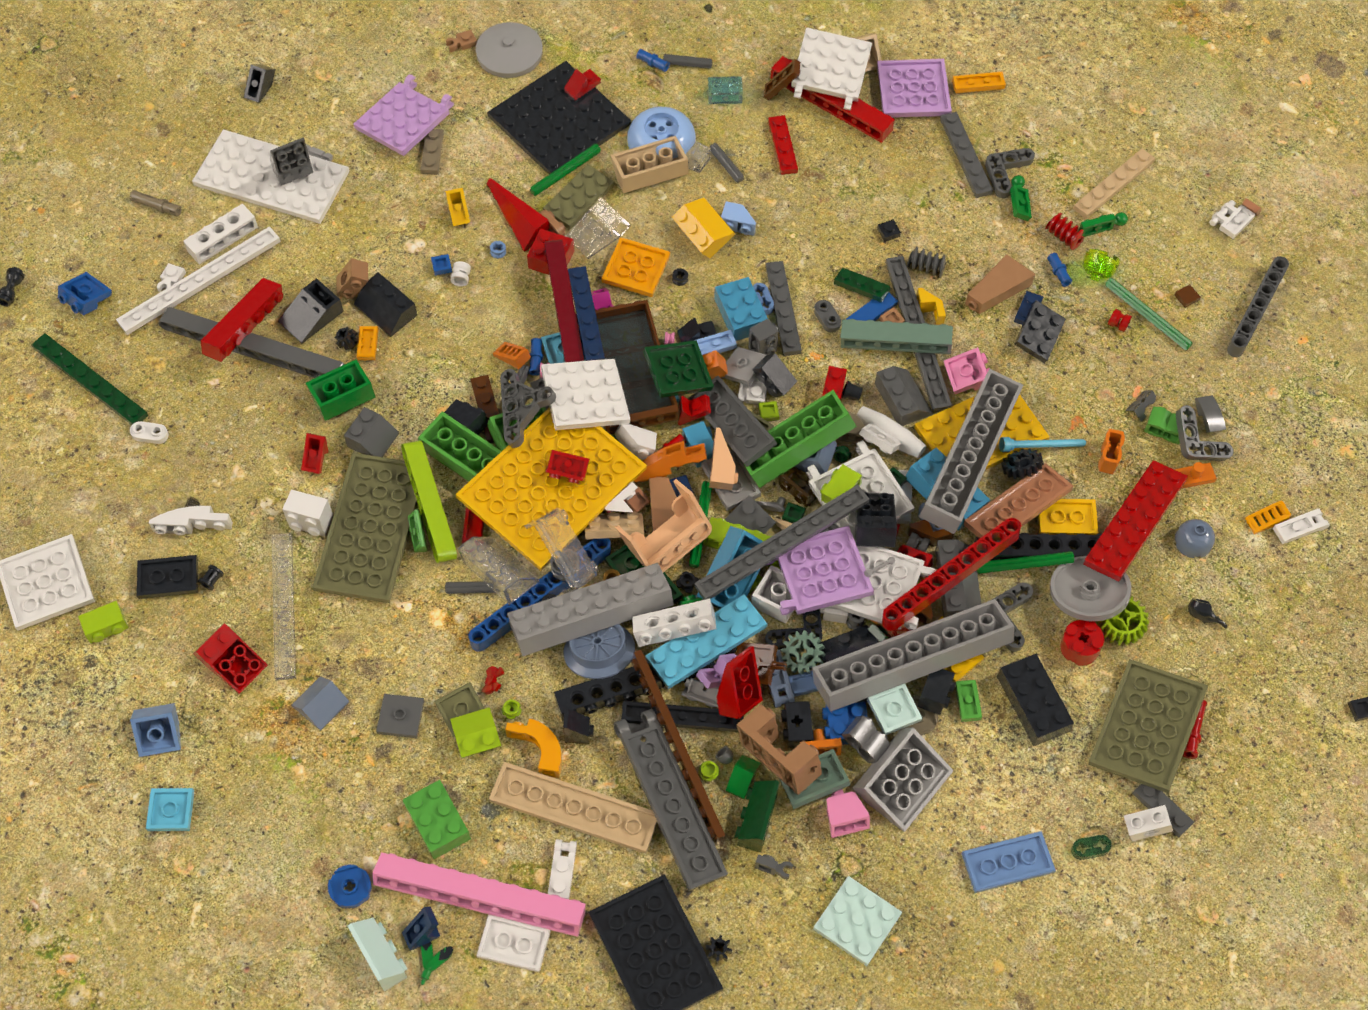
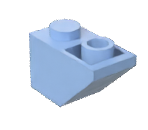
(738, 218)

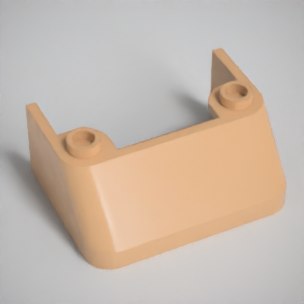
(673, 537)

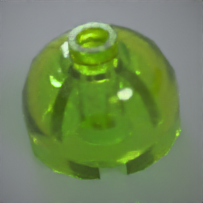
(1099, 264)

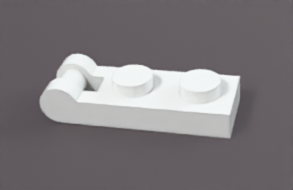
(1300, 526)
(562, 869)

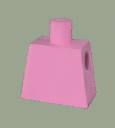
(846, 814)

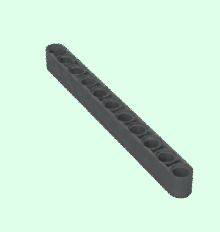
(252, 345)

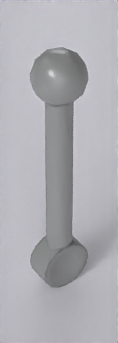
(868, 572)

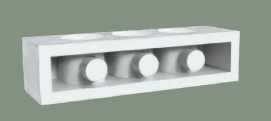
(220, 234)
(674, 622)

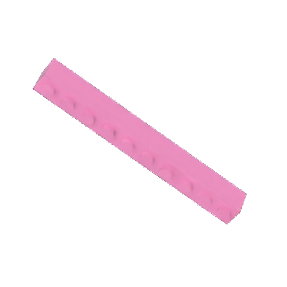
(479, 894)

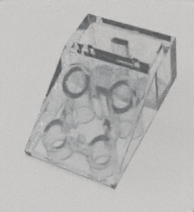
(598, 228)

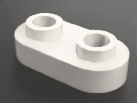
(147, 433)

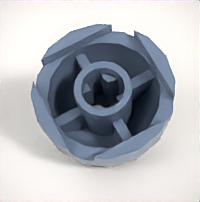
(1195, 538)

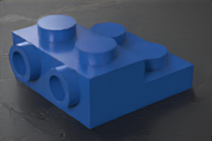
(83, 293)
(841, 718)

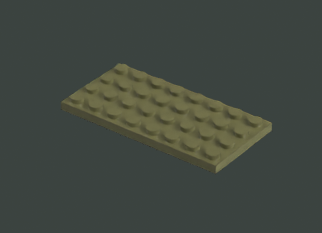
(367, 530)

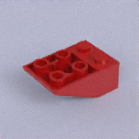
(230, 658)

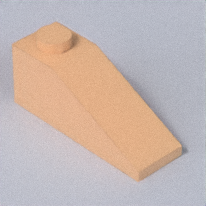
(722, 466)

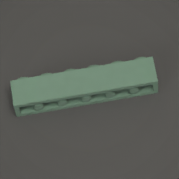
(896, 336)

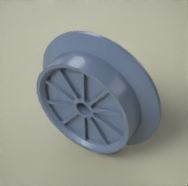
(600, 653)

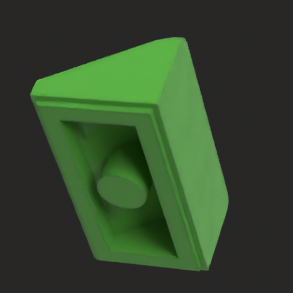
(417, 532)

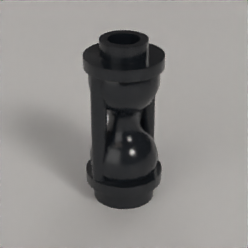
(13, 277)

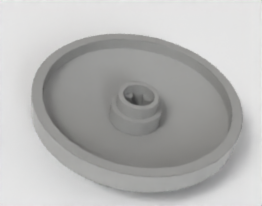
(509, 50)
(1088, 593)

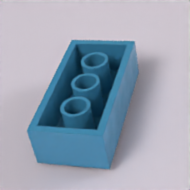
(924, 474)

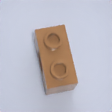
(352, 278)

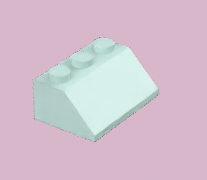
(378, 952)

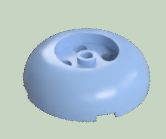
(661, 123)

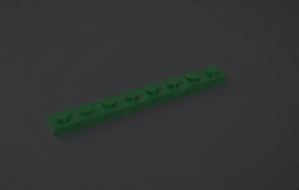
(89, 379)

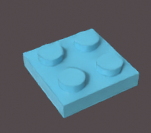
(170, 809)

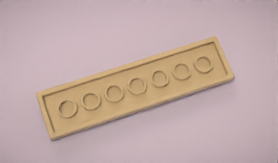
(574, 807)

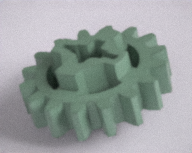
(803, 643)

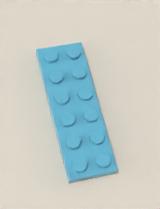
(690, 653)

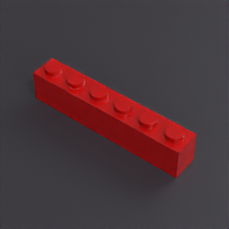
(241, 319)

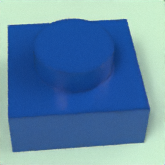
(441, 264)

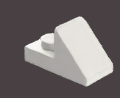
(618, 503)

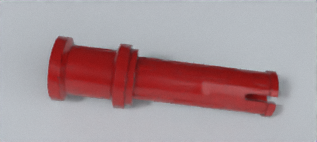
(1195, 737)

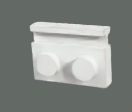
(754, 393)

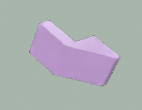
(712, 676)

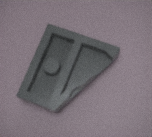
(751, 516)

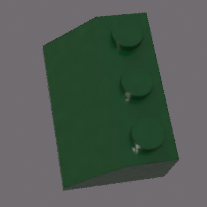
(757, 815)

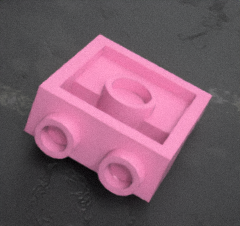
(967, 370)

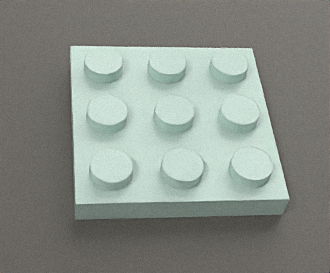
(857, 921)

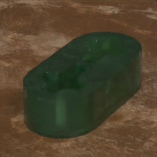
(1091, 842)

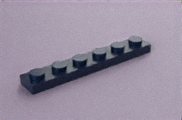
(586, 314)

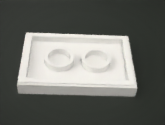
(513, 943)

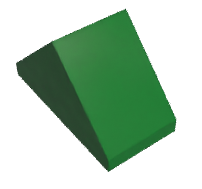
(742, 776)

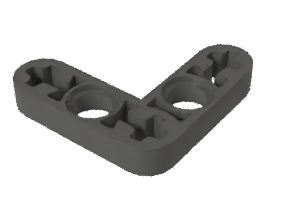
(1026, 158)
(1194, 442)
(1012, 593)

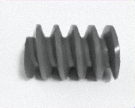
(927, 261)

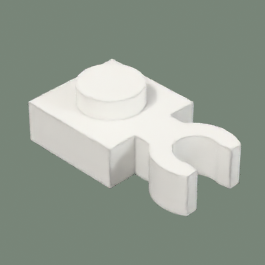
(170, 276)

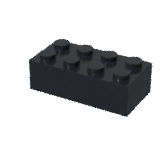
(1035, 699)

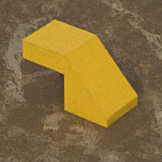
(931, 303)

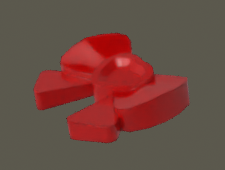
(490, 682)

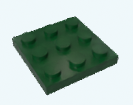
(678, 368)

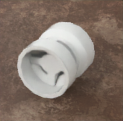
(460, 275)

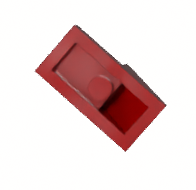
(581, 83)
(693, 409)
(314, 452)

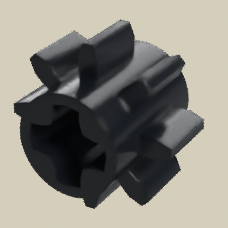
(346, 338)
(719, 943)

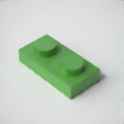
(968, 700)

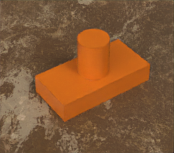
(1198, 474)
(825, 745)

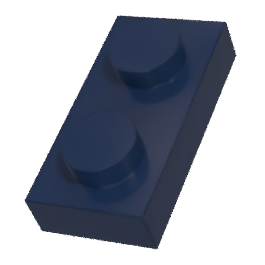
(1025, 306)

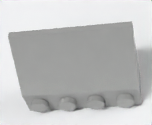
(903, 778)

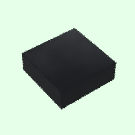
(1359, 708)

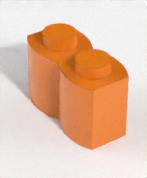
(1111, 451)

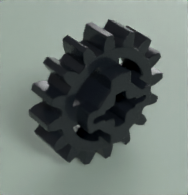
(1022, 463)

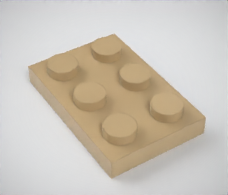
(604, 525)

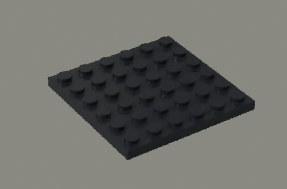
(553, 124)

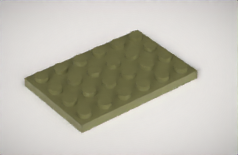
(1148, 725)

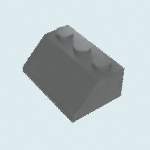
(902, 395)

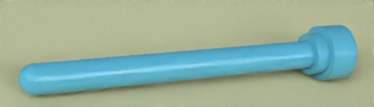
(1007, 444)

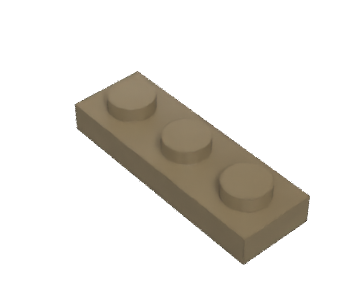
(432, 152)

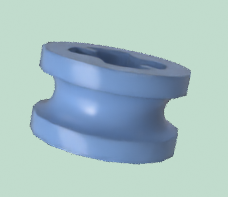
(496, 253)

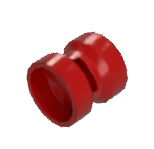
(1116, 317)

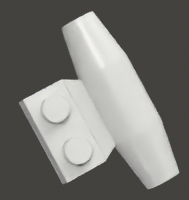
(888, 434)

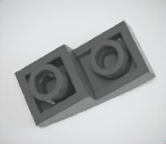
(1211, 414)

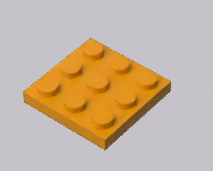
(636, 267)

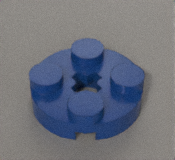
(360, 892)

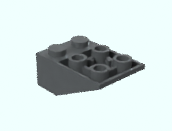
(291, 161)

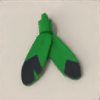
(432, 962)

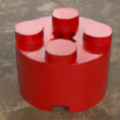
(1082, 642)

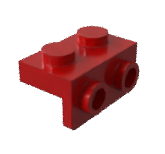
(568, 466)

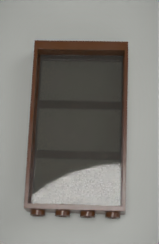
(624, 335)

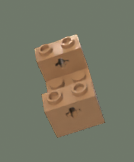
(797, 768)

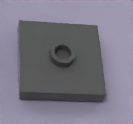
(400, 716)

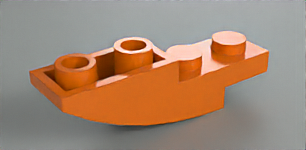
(675, 455)

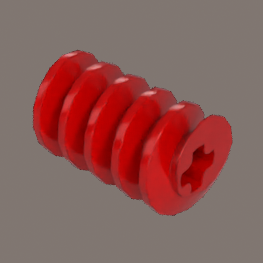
(1065, 231)

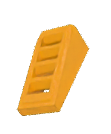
(1277, 509)

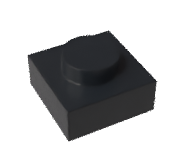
(889, 230)

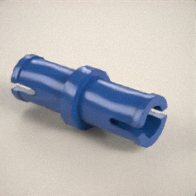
(653, 60)
(1059, 269)
(536, 356)

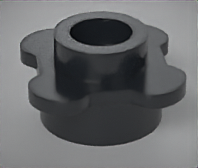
(687, 576)

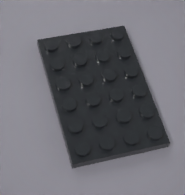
(655, 948)

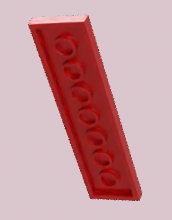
(1135, 520)

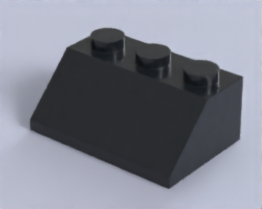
(385, 305)

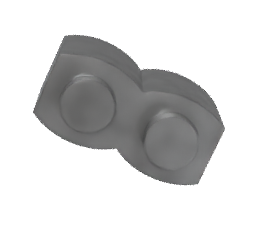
(866, 739)

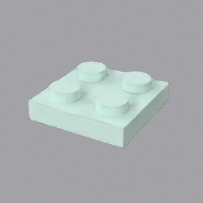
(894, 709)

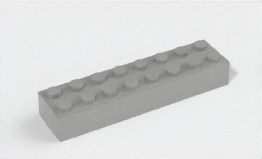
(590, 609)

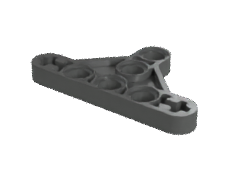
(522, 412)

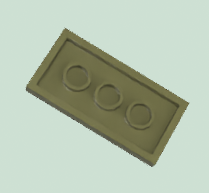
(579, 196)

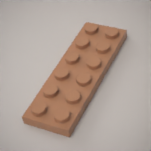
(1021, 501)

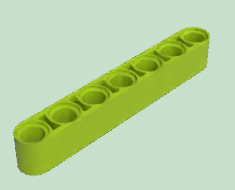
(429, 501)

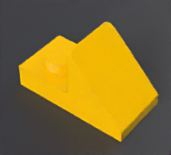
(457, 206)

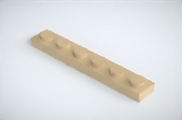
(1113, 183)

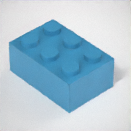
(739, 307)

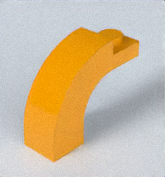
(544, 739)

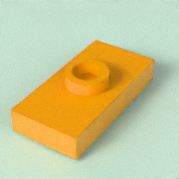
(367, 343)

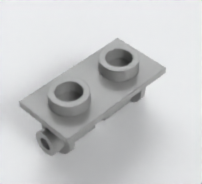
(695, 692)

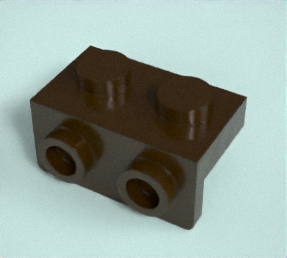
(797, 485)

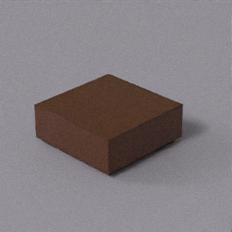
(1187, 296)

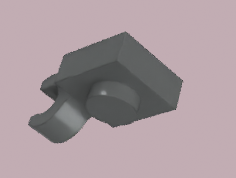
(768, 864)

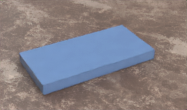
(1008, 862)

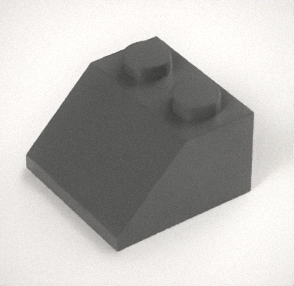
(370, 434)

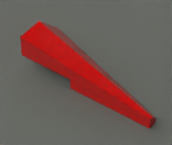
(519, 215)

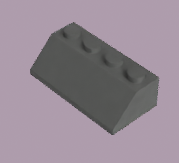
(967, 592)

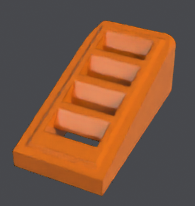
(512, 354)

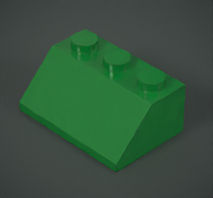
(340, 390)

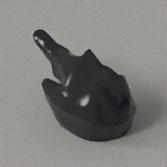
(1203, 611)

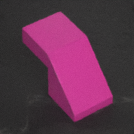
(601, 298)

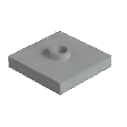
(741, 365)

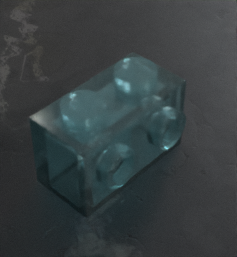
(725, 90)

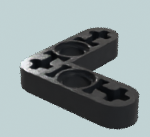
(806, 626)

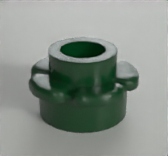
(842, 454)

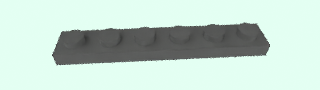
(966, 154)
(783, 308)

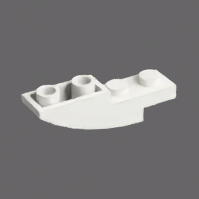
(184, 519)

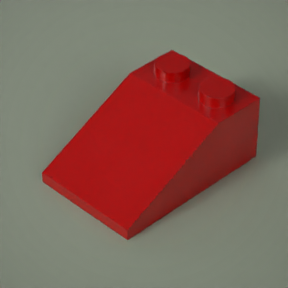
(739, 686)

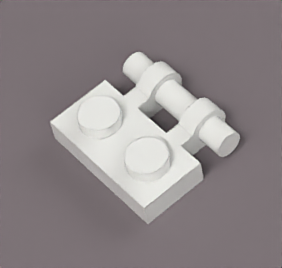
(1236, 222)

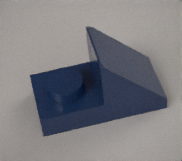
(421, 929)

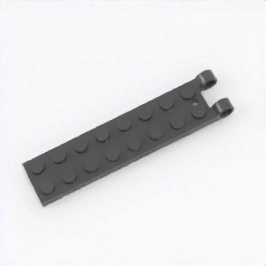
(671, 802)

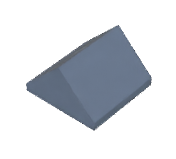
(321, 702)

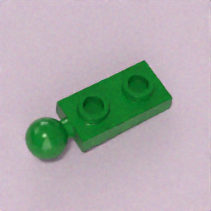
(1020, 199)
(1102, 223)

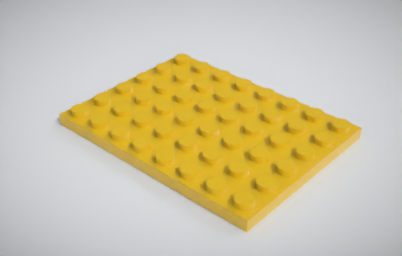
(518, 489)

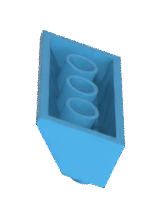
(734, 544)

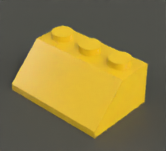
(703, 226)

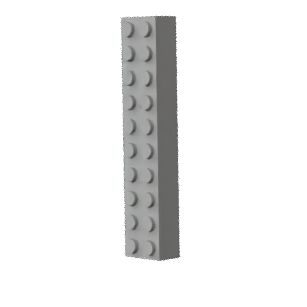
(971, 451)
(913, 654)

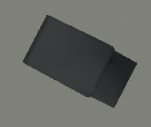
(693, 331)

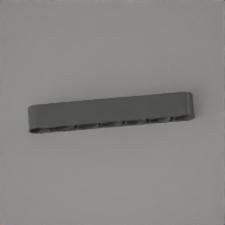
(1257, 306)

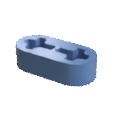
(766, 297)

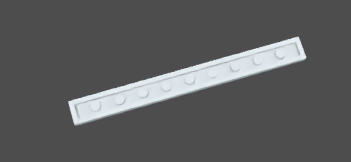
(198, 280)

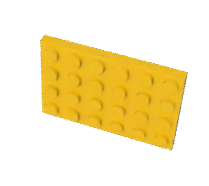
(942, 428)

